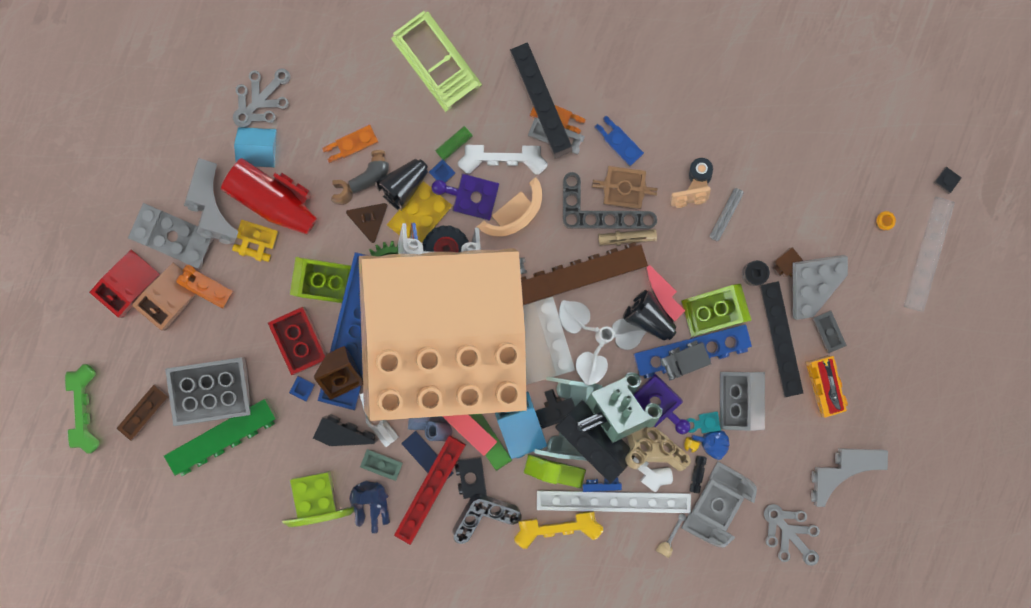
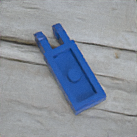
(620, 142)

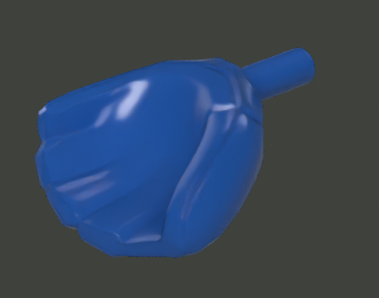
(714, 443)

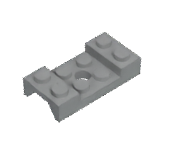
(153, 229)

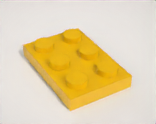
(423, 209)

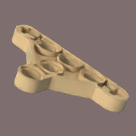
(655, 450)

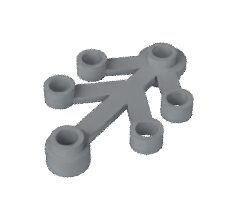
(259, 99)
(788, 532)

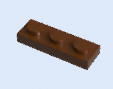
(142, 412)

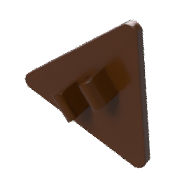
(368, 219)

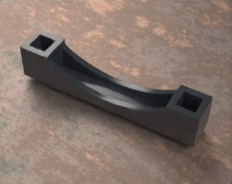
(541, 100)

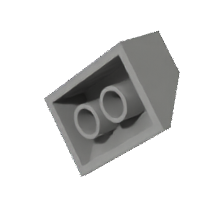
(742, 401)

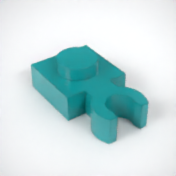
(707, 422)

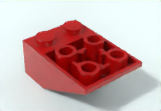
(124, 283)

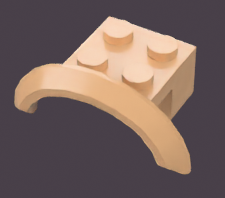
(515, 213)

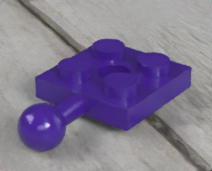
(463, 202)
(669, 402)

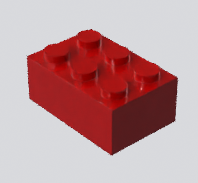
(297, 340)

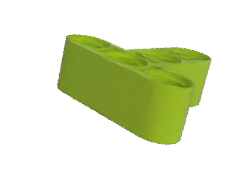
(554, 472)

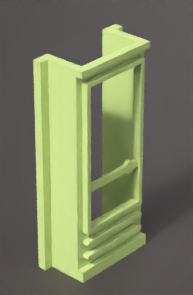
(455, 86)

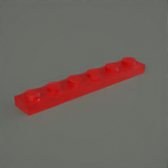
(430, 490)

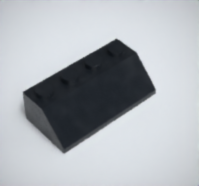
(594, 444)

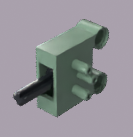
(618, 409)

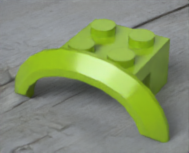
(314, 500)

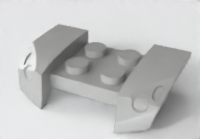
(719, 505)

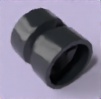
(755, 273)

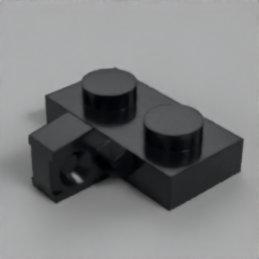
(554, 409)

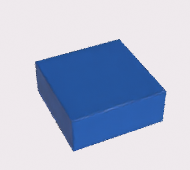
(442, 171)
(302, 388)

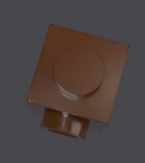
(784, 263)

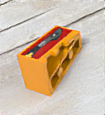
(826, 386)

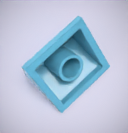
(256, 146)

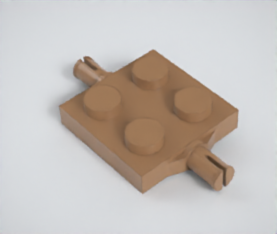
(624, 187)

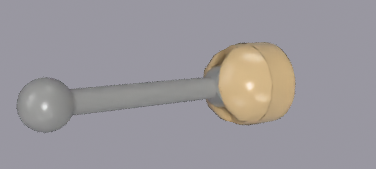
(665, 547)

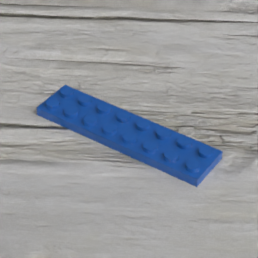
(349, 334)

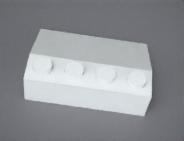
(545, 342)

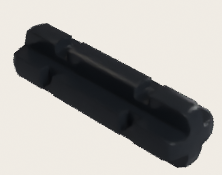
(698, 474)

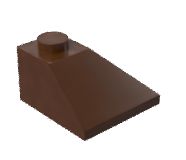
(338, 373)

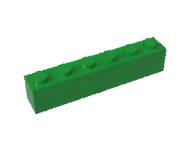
(220, 437)

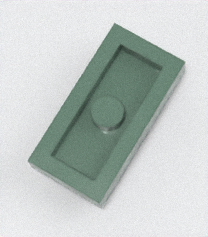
(381, 464)

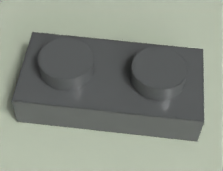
(829, 331)

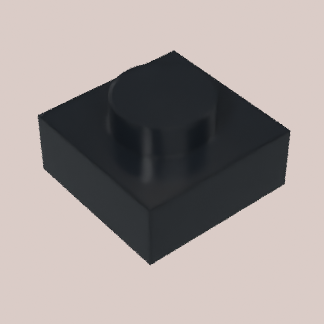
(947, 180)

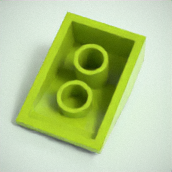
(319, 280)
(716, 310)

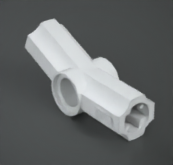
(382, 430)

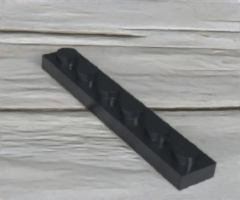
(781, 339)

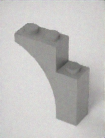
(201, 198)
(849, 463)

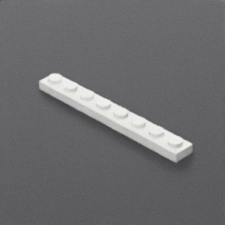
(614, 501)

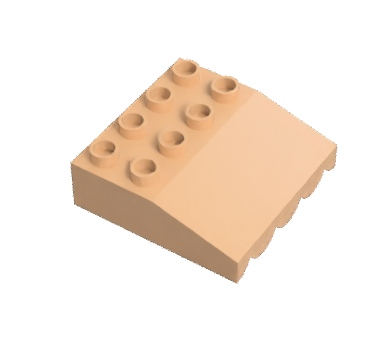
(442, 334)

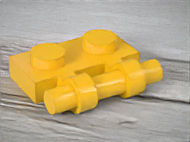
(258, 235)

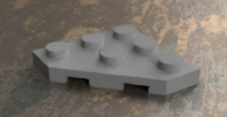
(815, 283)

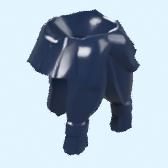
(372, 494)

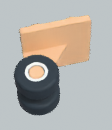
(698, 192)

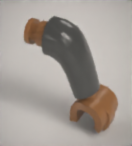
(376, 169)

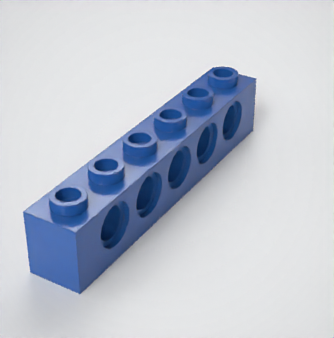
(738, 333)

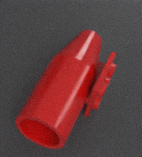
(270, 198)

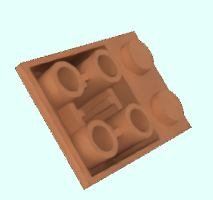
(164, 298)

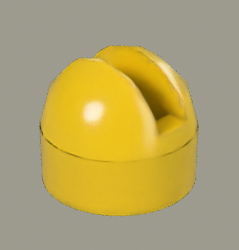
(693, 444)

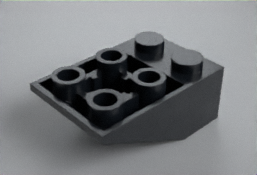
(336, 433)

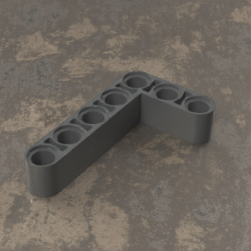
(599, 215)

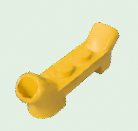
(584, 522)

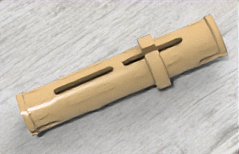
(627, 237)

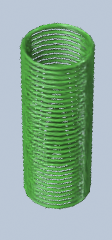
(443, 148)

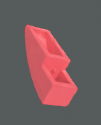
(663, 293)
(472, 432)

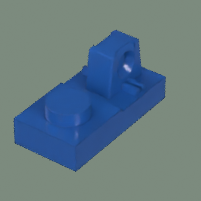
(593, 485)

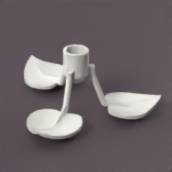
(590, 366)

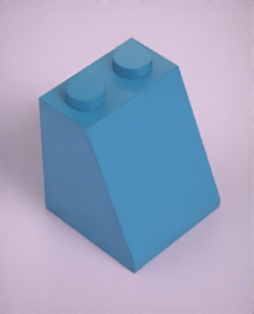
(521, 430)

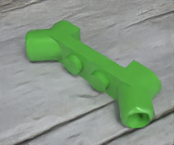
(76, 382)

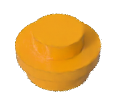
(886, 220)

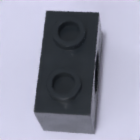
(475, 466)

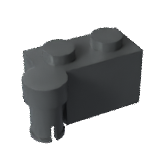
(685, 361)

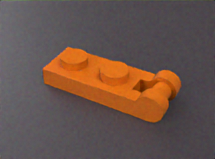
(204, 286)

